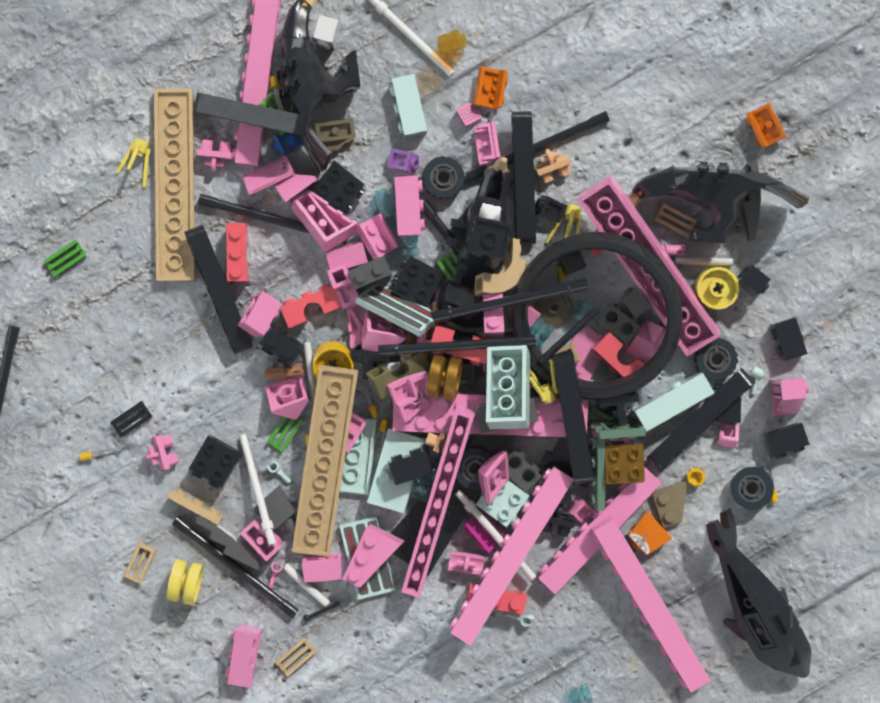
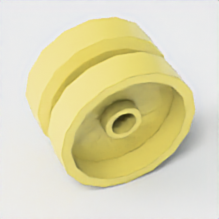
(727, 285)
(185, 582)

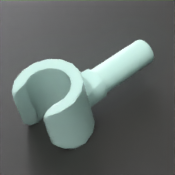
(757, 373)
(278, 470)
(523, 619)

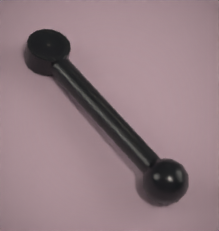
(306, 618)

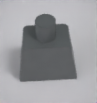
(279, 509)

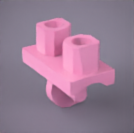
(206, 151)
(160, 444)
(466, 562)

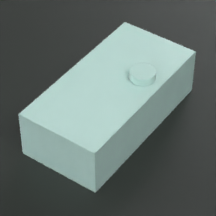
(508, 387)
(672, 401)
(383, 490)

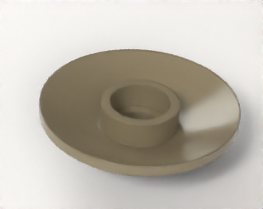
(557, 317)

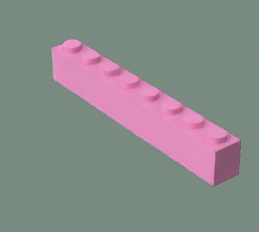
(582, 546)

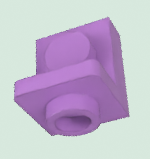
(403, 161)

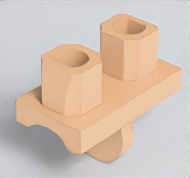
(560, 163)
(436, 442)

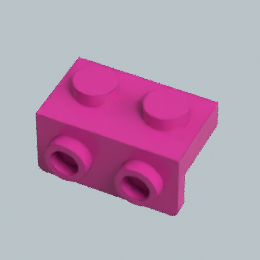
(485, 540)

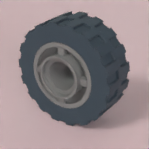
(455, 174)
(727, 361)
(470, 456)
(747, 499)

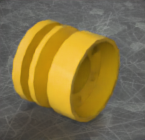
(329, 351)

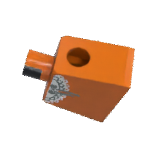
(647, 534)

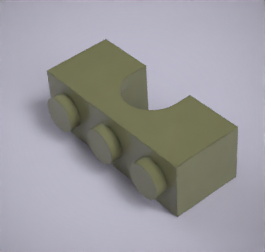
(381, 376)

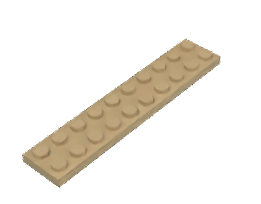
(174, 183)
(324, 460)

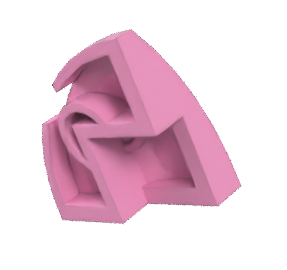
(408, 394)

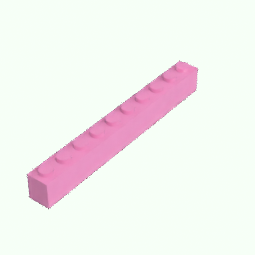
(256, 78)
(438, 501)
(511, 555)
(650, 604)

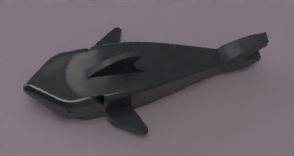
(758, 606)

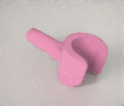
(274, 575)

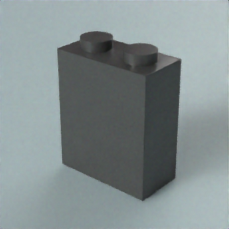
(370, 273)

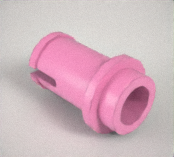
(674, 250)

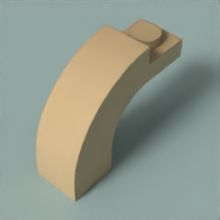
(507, 277)

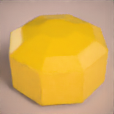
(695, 477)

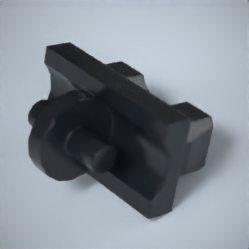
(564, 524)

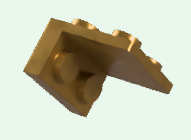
(624, 463)

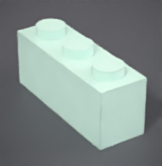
(408, 106)

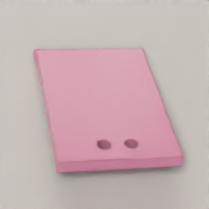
(267, 175)
(584, 342)

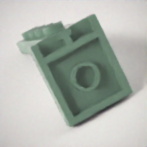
(614, 431)

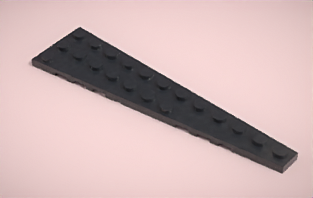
(455, 513)

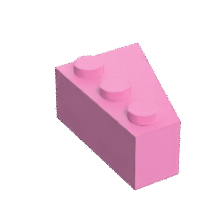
(409, 206)
(323, 222)
(788, 395)
(370, 554)
(243, 655)

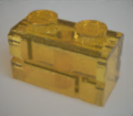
(451, 44)

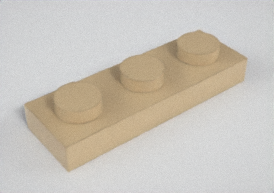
(196, 505)

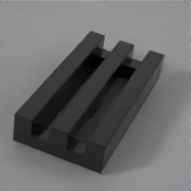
(145, 410)

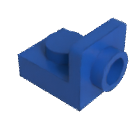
(286, 143)

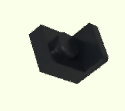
(550, 208)

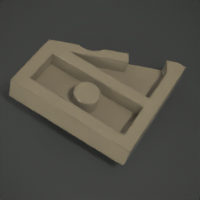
(335, 133)
(670, 503)

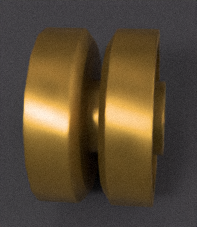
(443, 378)

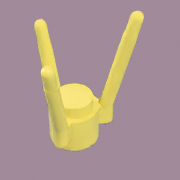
(137, 148)
(571, 214)
(546, 392)

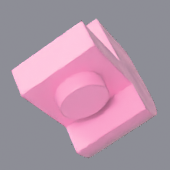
(343, 285)

